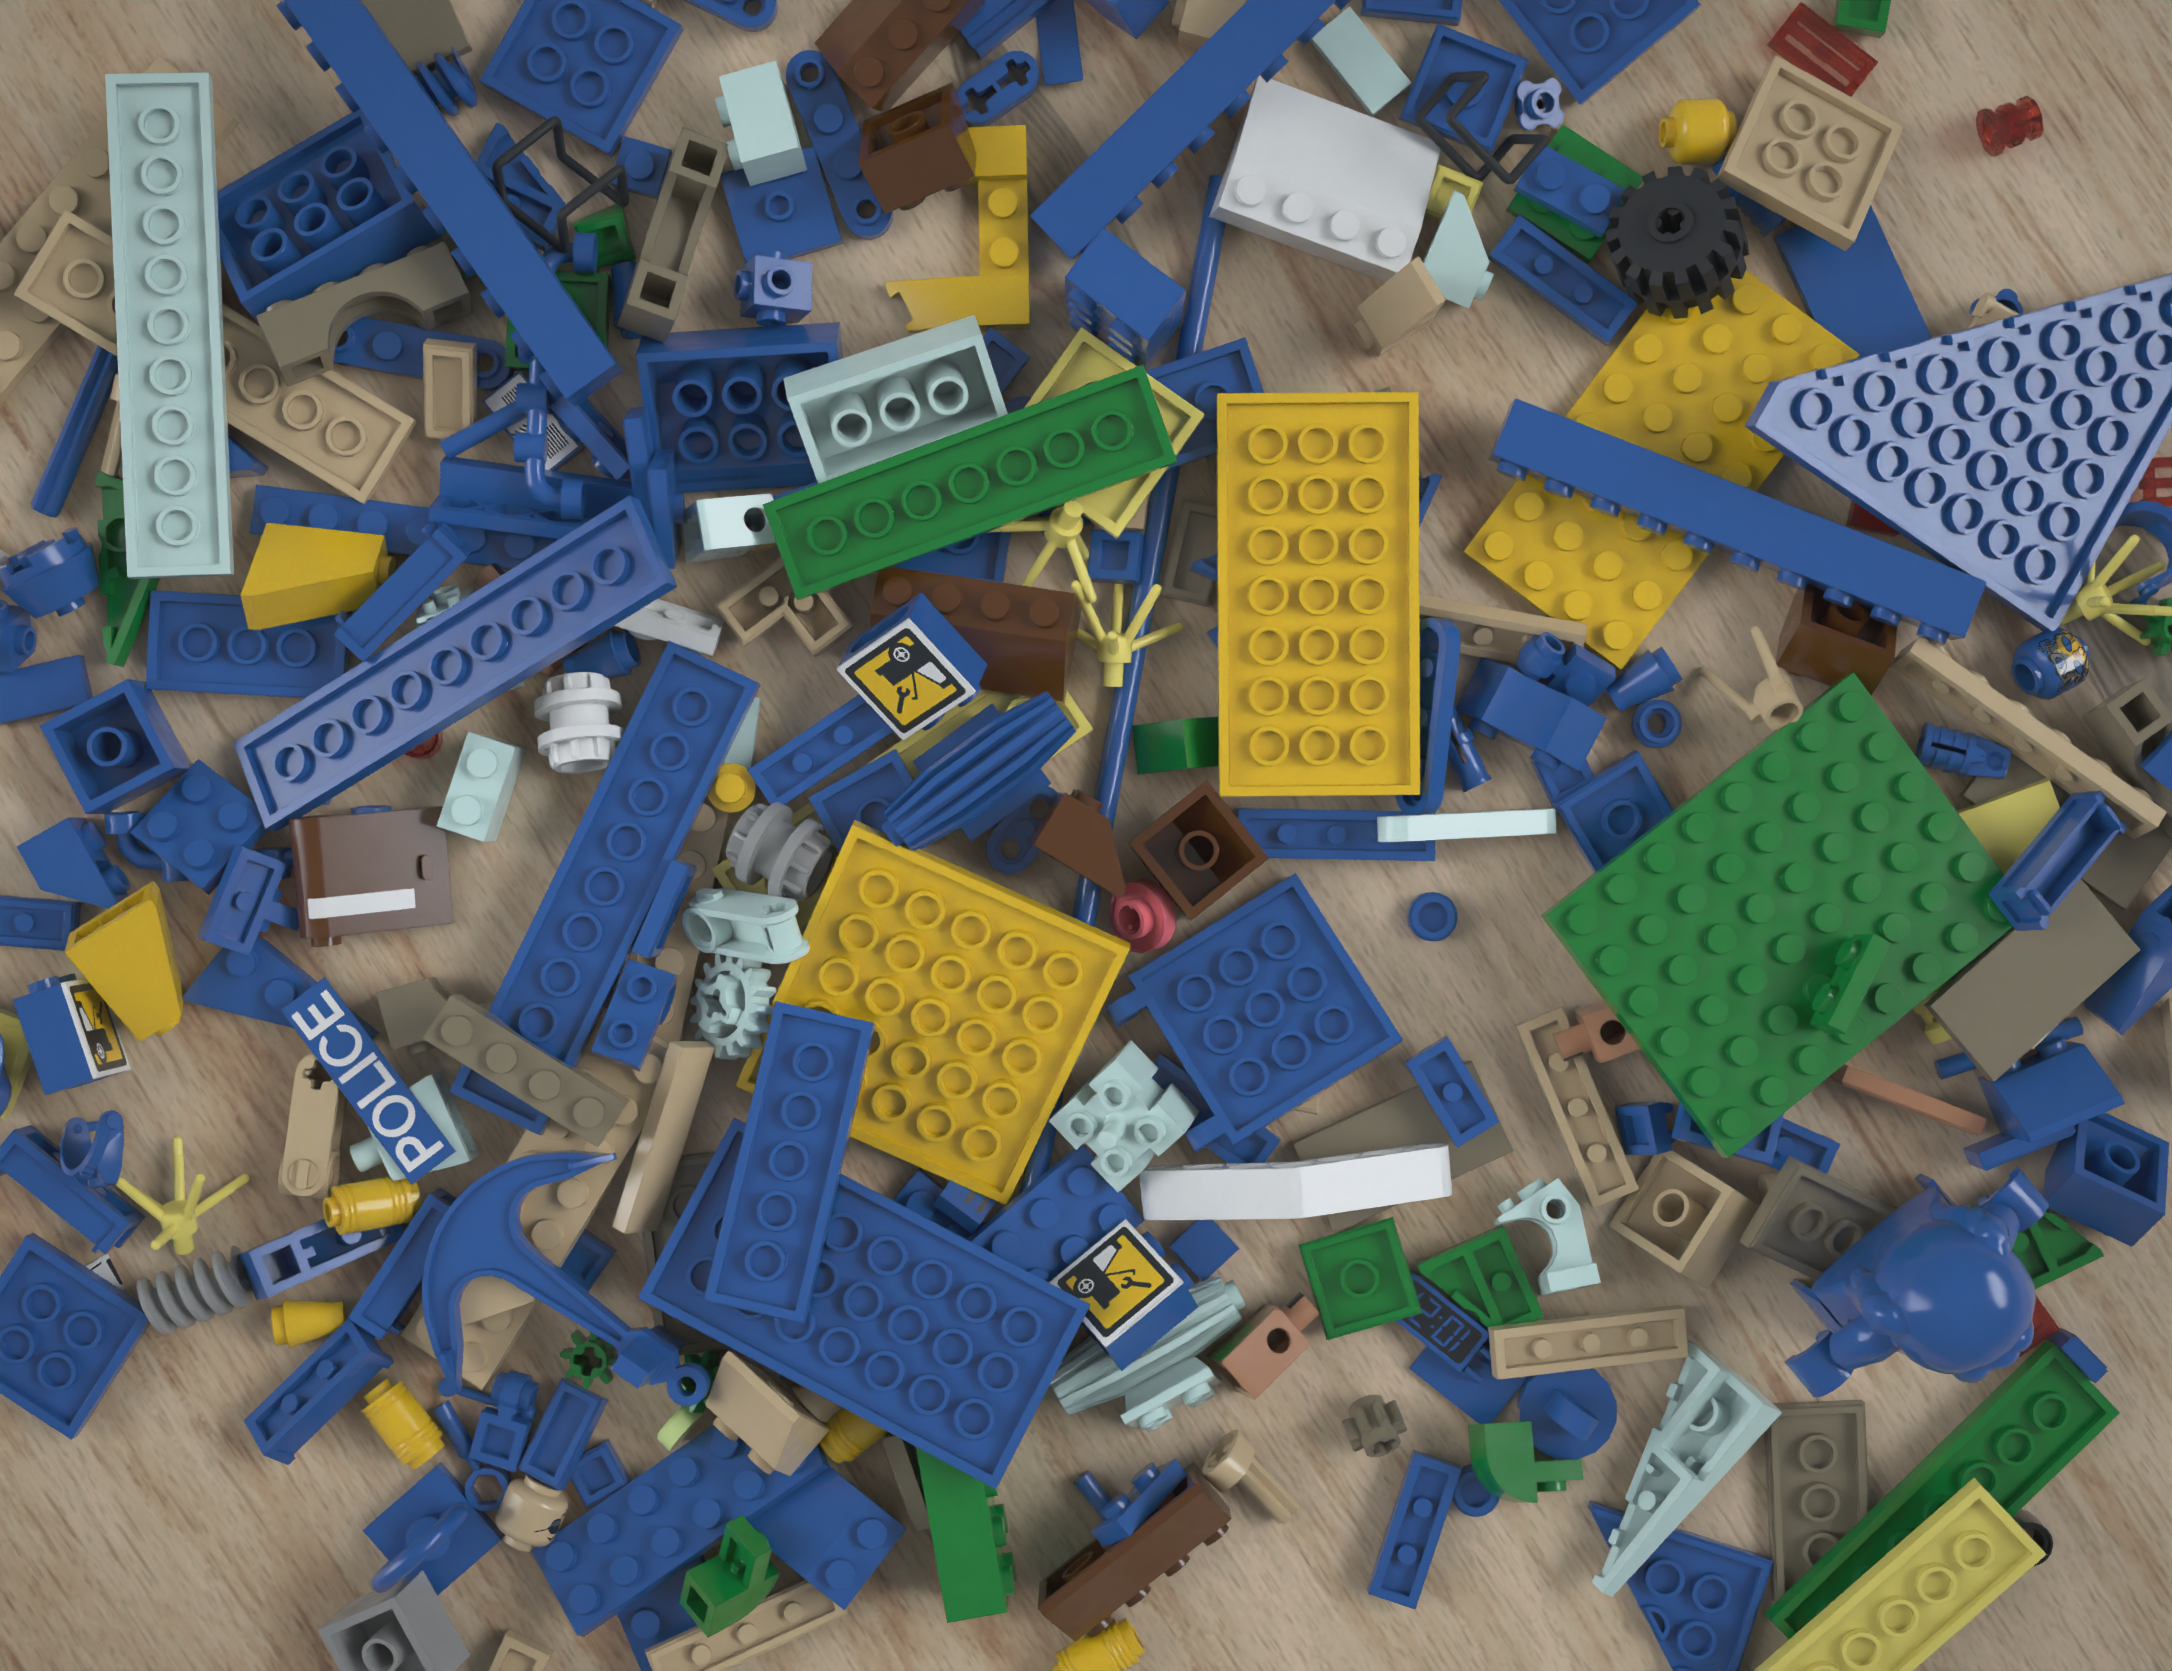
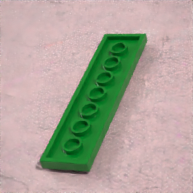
(970, 482)
(2007, 1444)

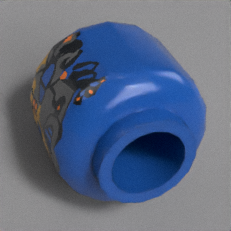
(2050, 663)

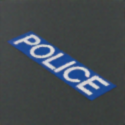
(368, 1080)

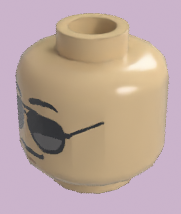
(530, 1513)

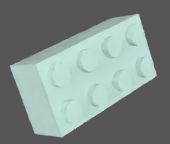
(894, 398)

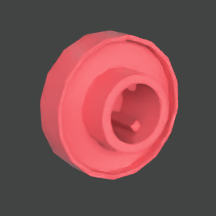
(1143, 916)

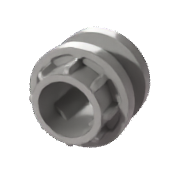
(773, 848)

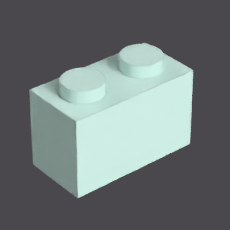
(761, 124)
(481, 787)

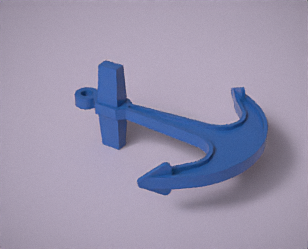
(485, 1238)

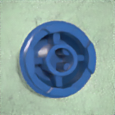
(51, 575)

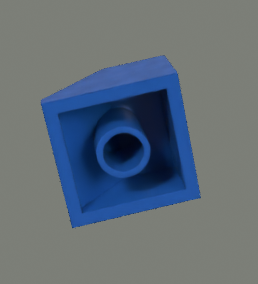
(2050, 1091)
(2109, 1178)

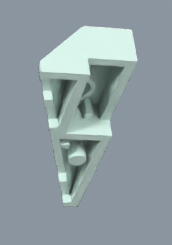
(1701, 1436)

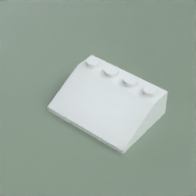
(1327, 180)

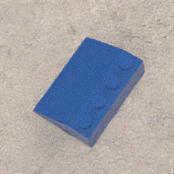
(317, 217)
(726, 402)

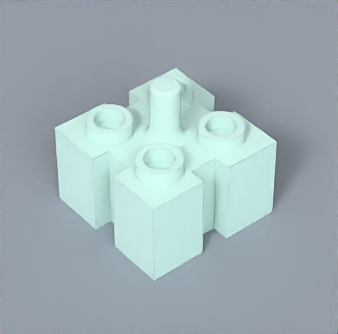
(1124, 1116)

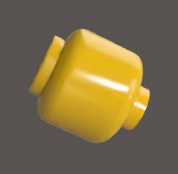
(1698, 131)

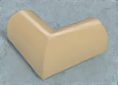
(771, 598)

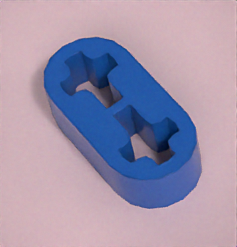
(1004, 99)

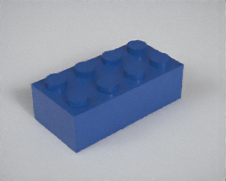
(1123, 299)

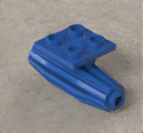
(979, 773)

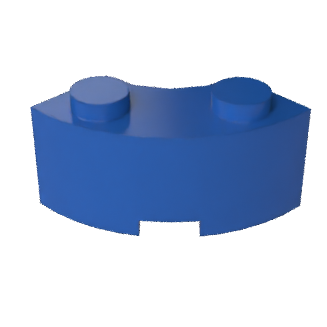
(1530, 714)

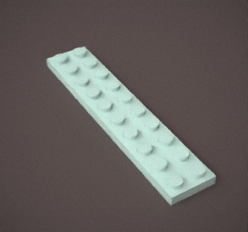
(169, 325)

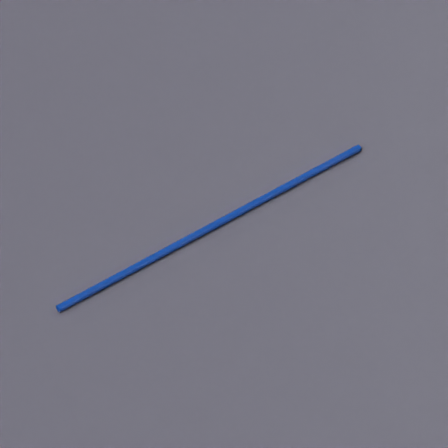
(1154, 546)

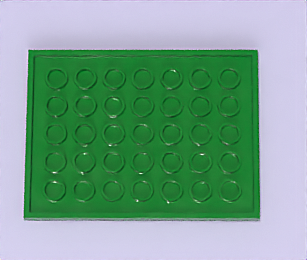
(1746, 891)

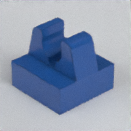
(1644, 1127)

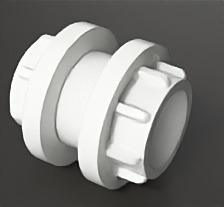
(579, 722)

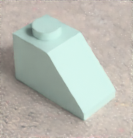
(1457, 255)

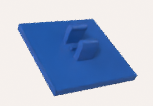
(1474, 1388)

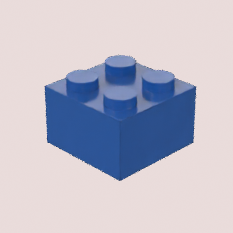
(115, 747)

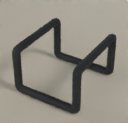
(1491, 162)
(597, 184)

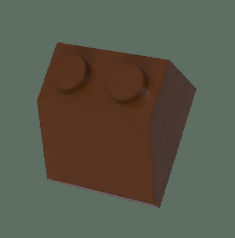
(917, 150)
(1834, 640)
(1081, 840)
(1197, 850)

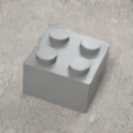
(395, 1631)

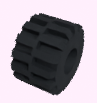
(1677, 242)

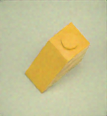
(312, 574)
(132, 962)

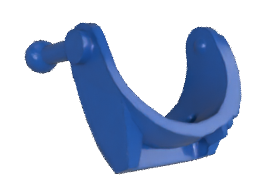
(2158, 521)
(97, 1162)

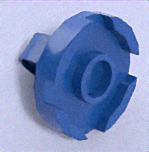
(1568, 1412)

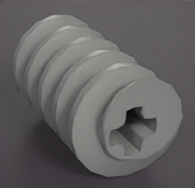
(195, 1295)

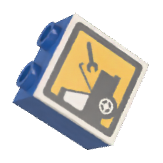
(913, 667)
(70, 1033)
(1130, 1292)

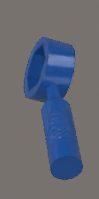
(462, 1445)

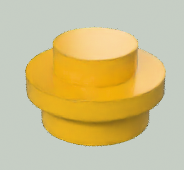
(732, 789)

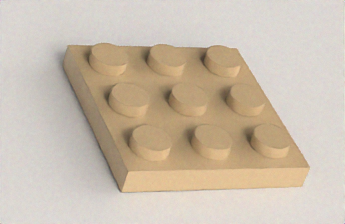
(1810, 153)

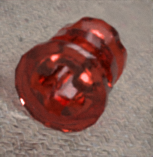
(2009, 125)

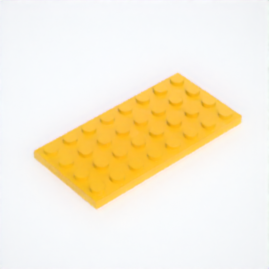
(1679, 393)
(1318, 593)

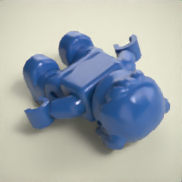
(1928, 1286)

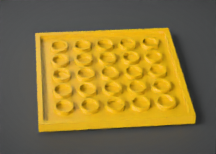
(970, 1004)

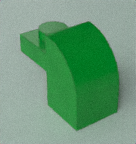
(1506, 1463)
(731, 1582)

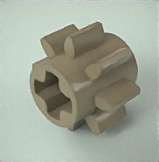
(1374, 1425)

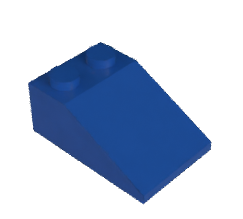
(830, 1534)

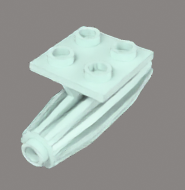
(1164, 1373)

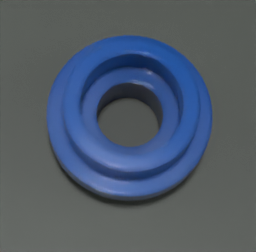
(1671, 719)

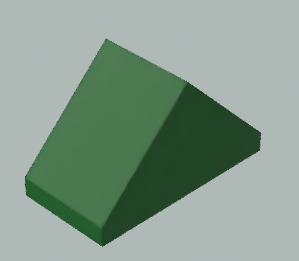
(1176, 745)

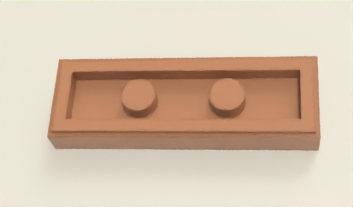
(1909, 1099)

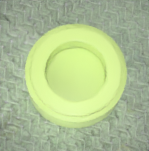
(678, 1427)

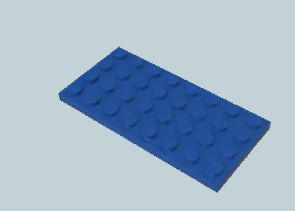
(898, 1323)

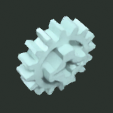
(732, 1006)

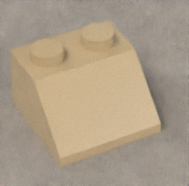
(1684, 1217)
(762, 1415)

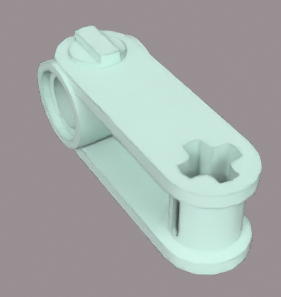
(745, 925)

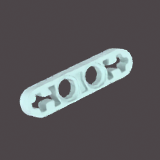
(1466, 825)

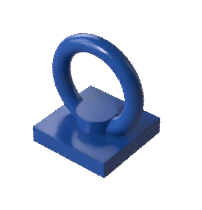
(431, 1532)

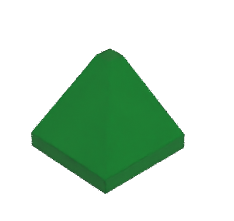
(612, 235)

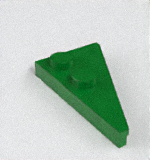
(126, 597)

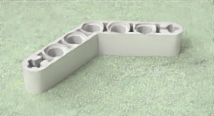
(1296, 1187)

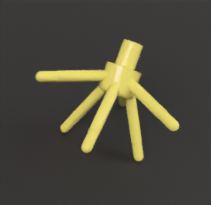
(1061, 531)
(2095, 598)
(1116, 647)
(180, 1216)

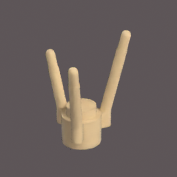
(1773, 697)

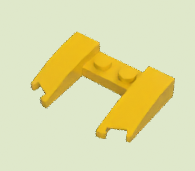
(1002, 289)

